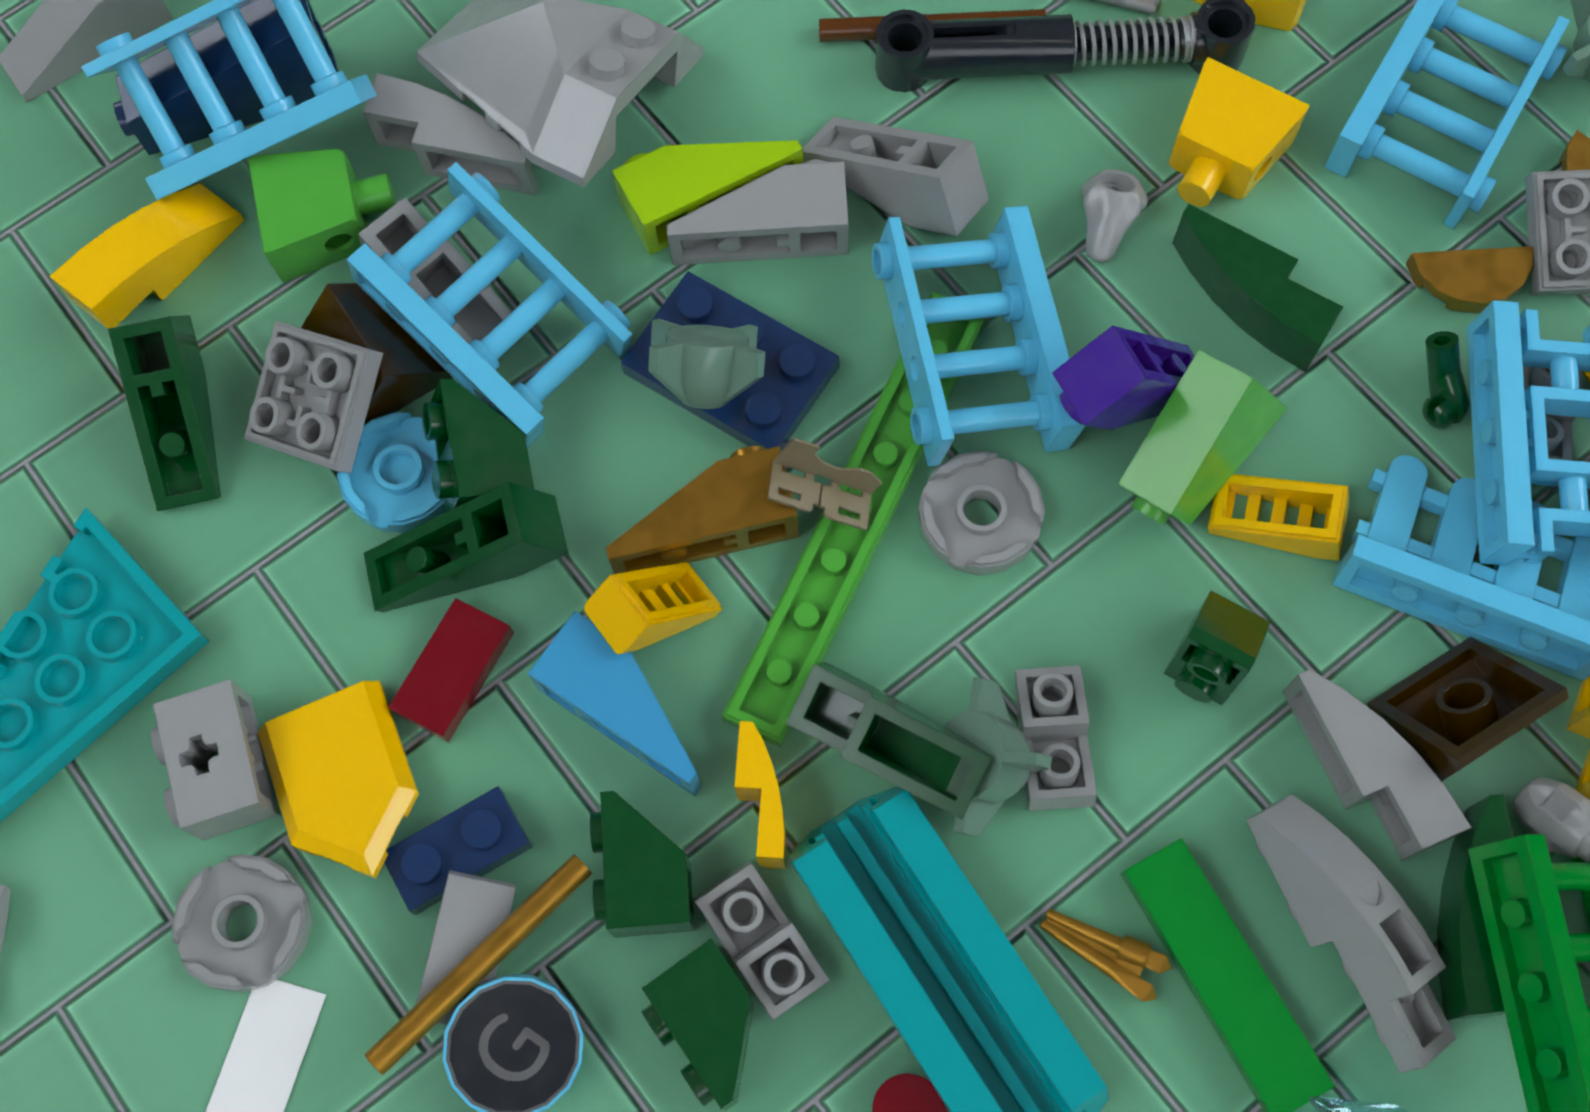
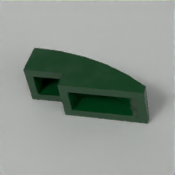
(1254, 287)
(889, 738)
(1470, 979)

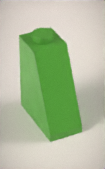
(1199, 440)

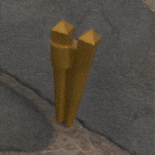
(1114, 956)

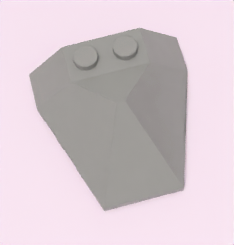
(556, 73)

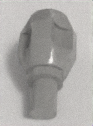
(1558, 813)

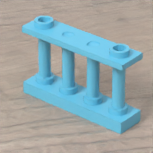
(1391, 95)
(230, 138)
(1022, 301)
(432, 319)

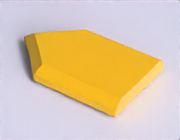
(341, 776)

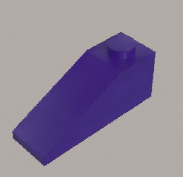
(1121, 378)

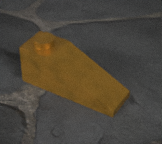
(710, 516)

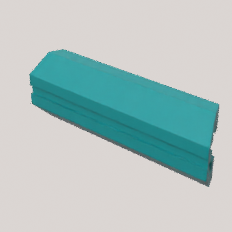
(942, 963)

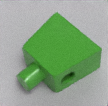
(313, 208)

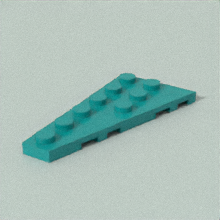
(82, 657)

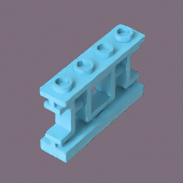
(1512, 434)

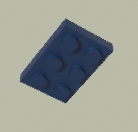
(793, 369)

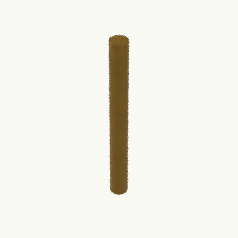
(477, 965)

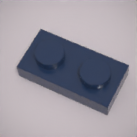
(465, 841)

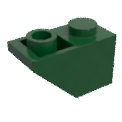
(473, 446)
(1217, 650)
(645, 874)
(708, 1016)

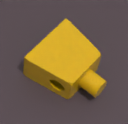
(1232, 134)

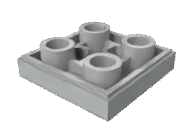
(1559, 231)
(313, 396)

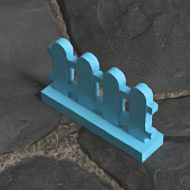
(1454, 592)

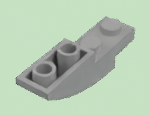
(1348, 901)

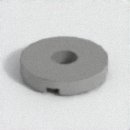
(973, 546)
(273, 946)

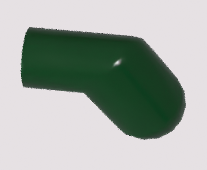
(1447, 387)

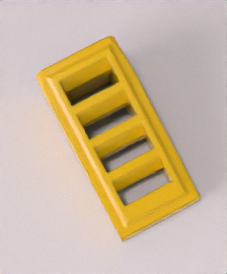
(1298, 539)
(643, 609)

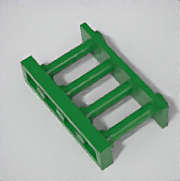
(1538, 966)

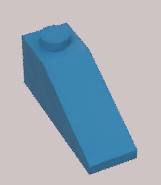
(612, 697)

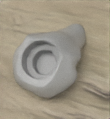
(1111, 206)

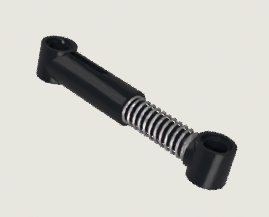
(1052, 43)

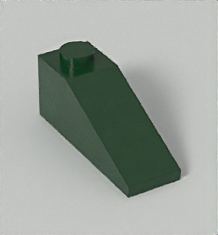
(169, 408)
(467, 547)

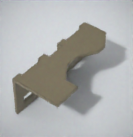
(802, 457)

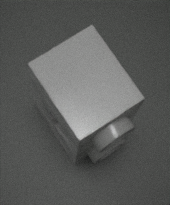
(238, 780)

